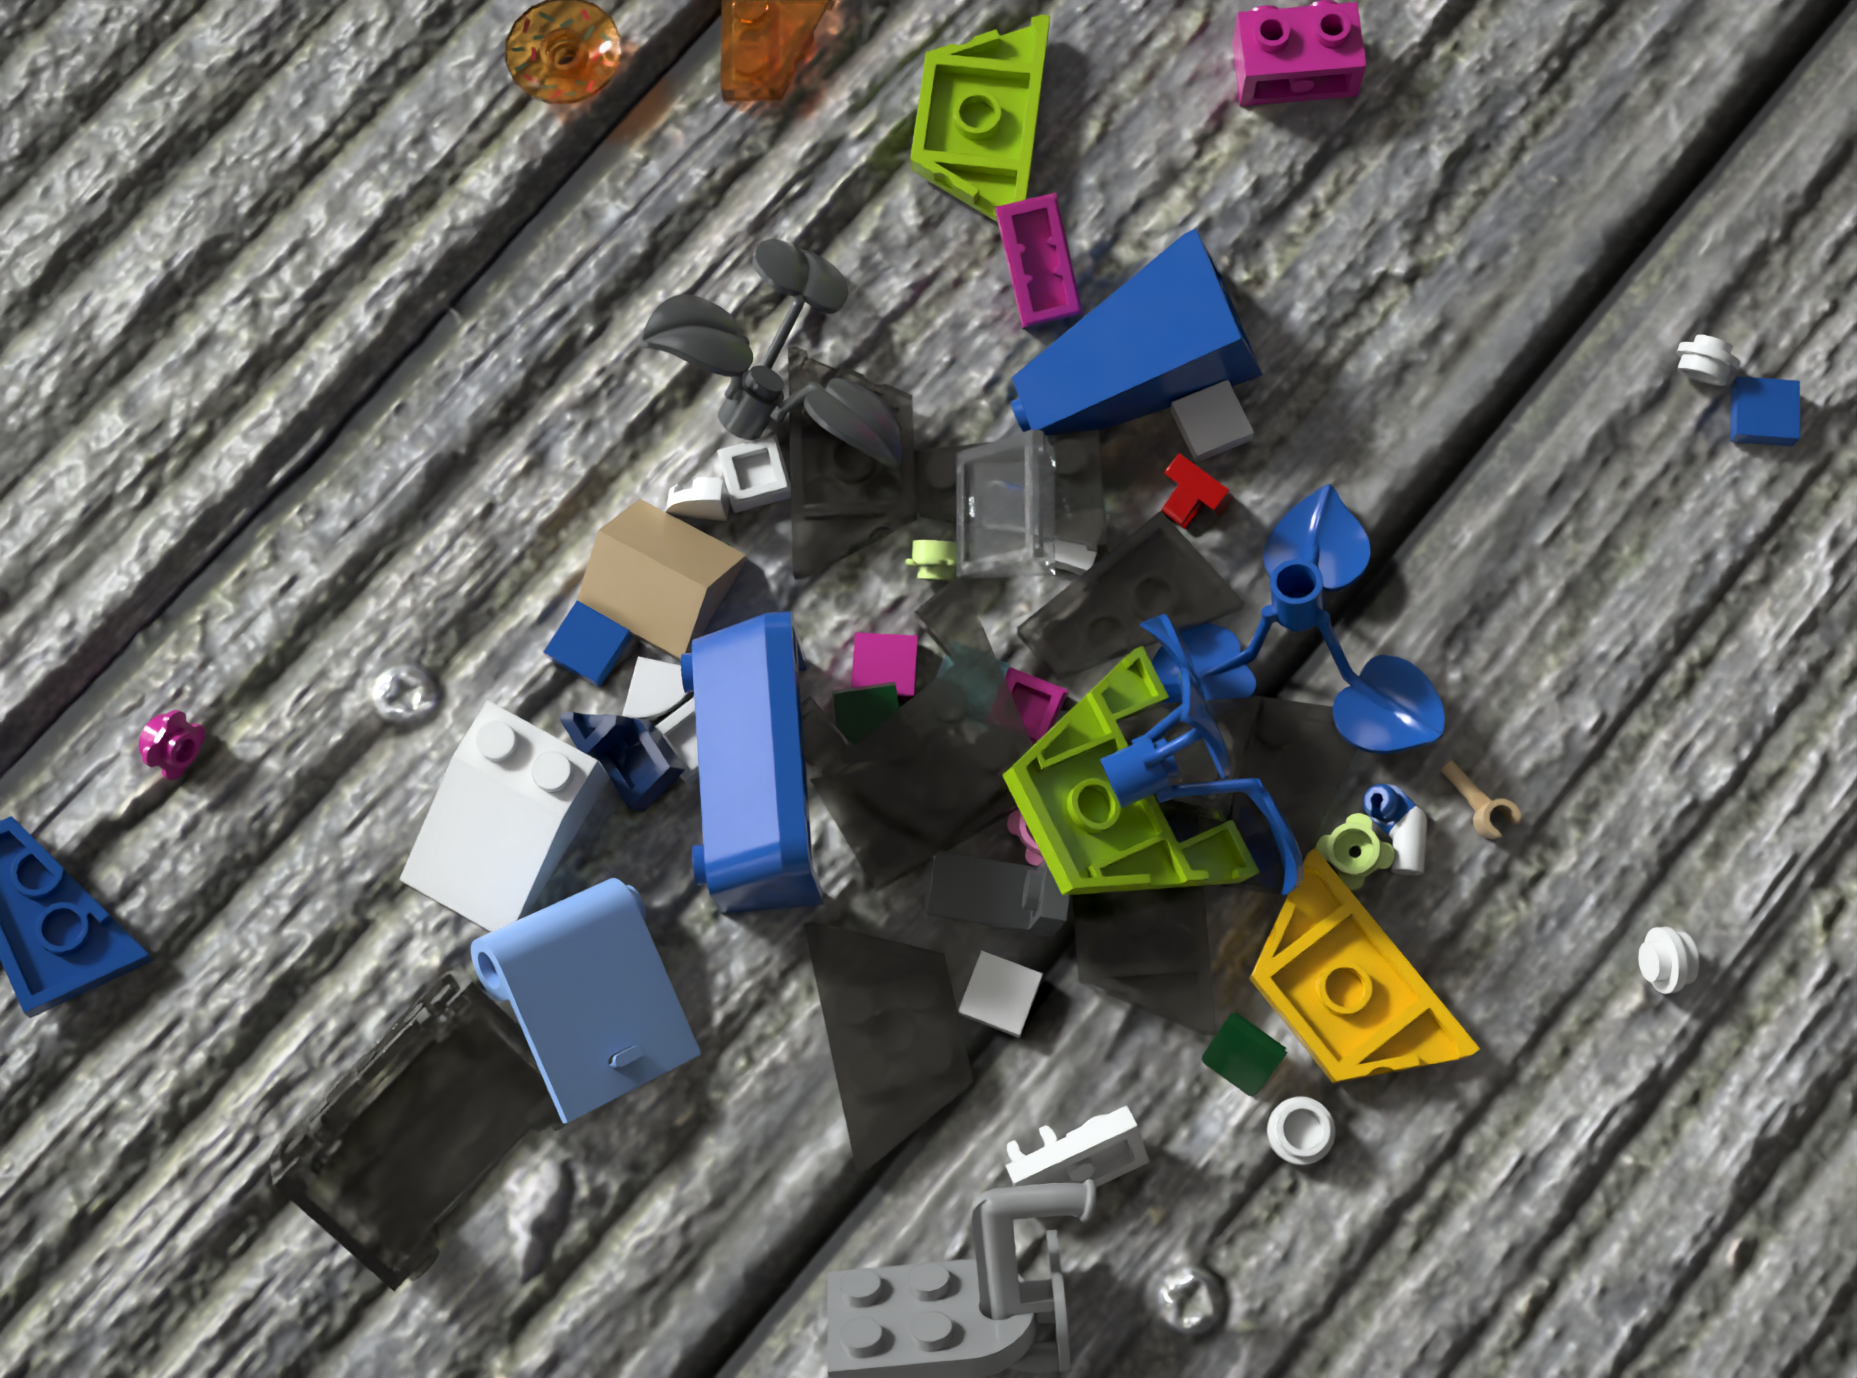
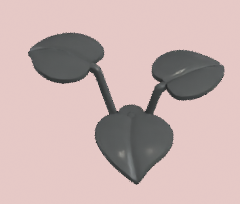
(709, 340)

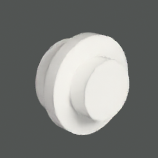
(1707, 360)
(1668, 959)
(1301, 1130)

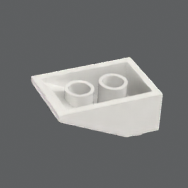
(502, 819)

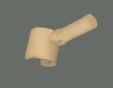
(1481, 802)

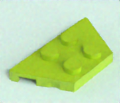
(981, 116)

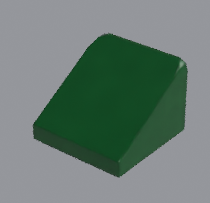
(864, 708)
(1243, 1054)

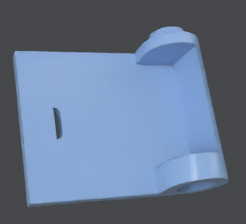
(585, 990)

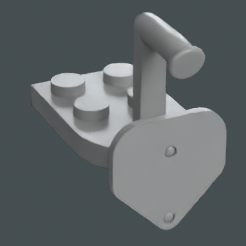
(959, 1313)

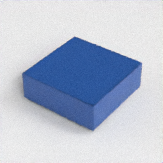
(1765, 411)
(588, 644)

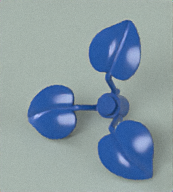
(1307, 553)
(1150, 763)

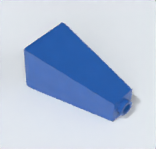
(1139, 348)

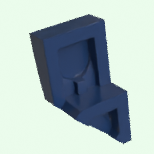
(629, 751)

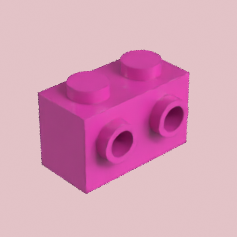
(1298, 53)

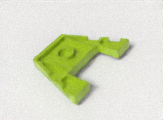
(1077, 817)

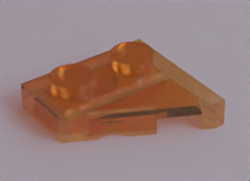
(764, 45)

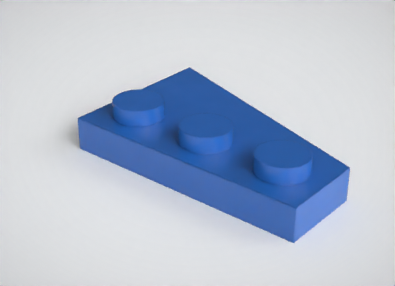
(52, 931)

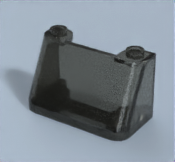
(415, 1127)

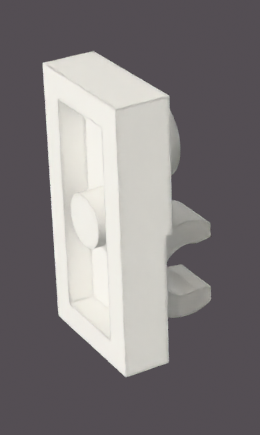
(1096, 1151)

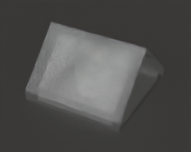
(1006, 508)

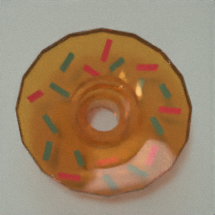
(557, 31)

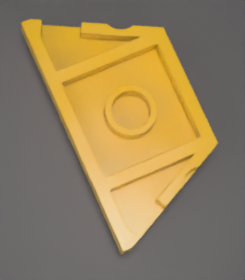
(1350, 987)

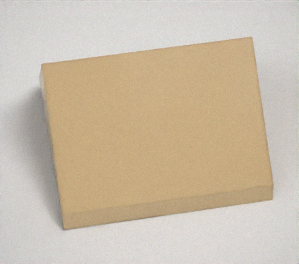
(658, 577)

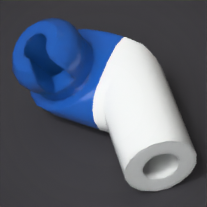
(1402, 823)

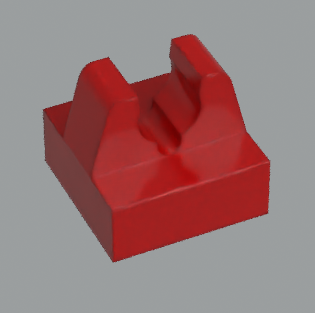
(1193, 492)

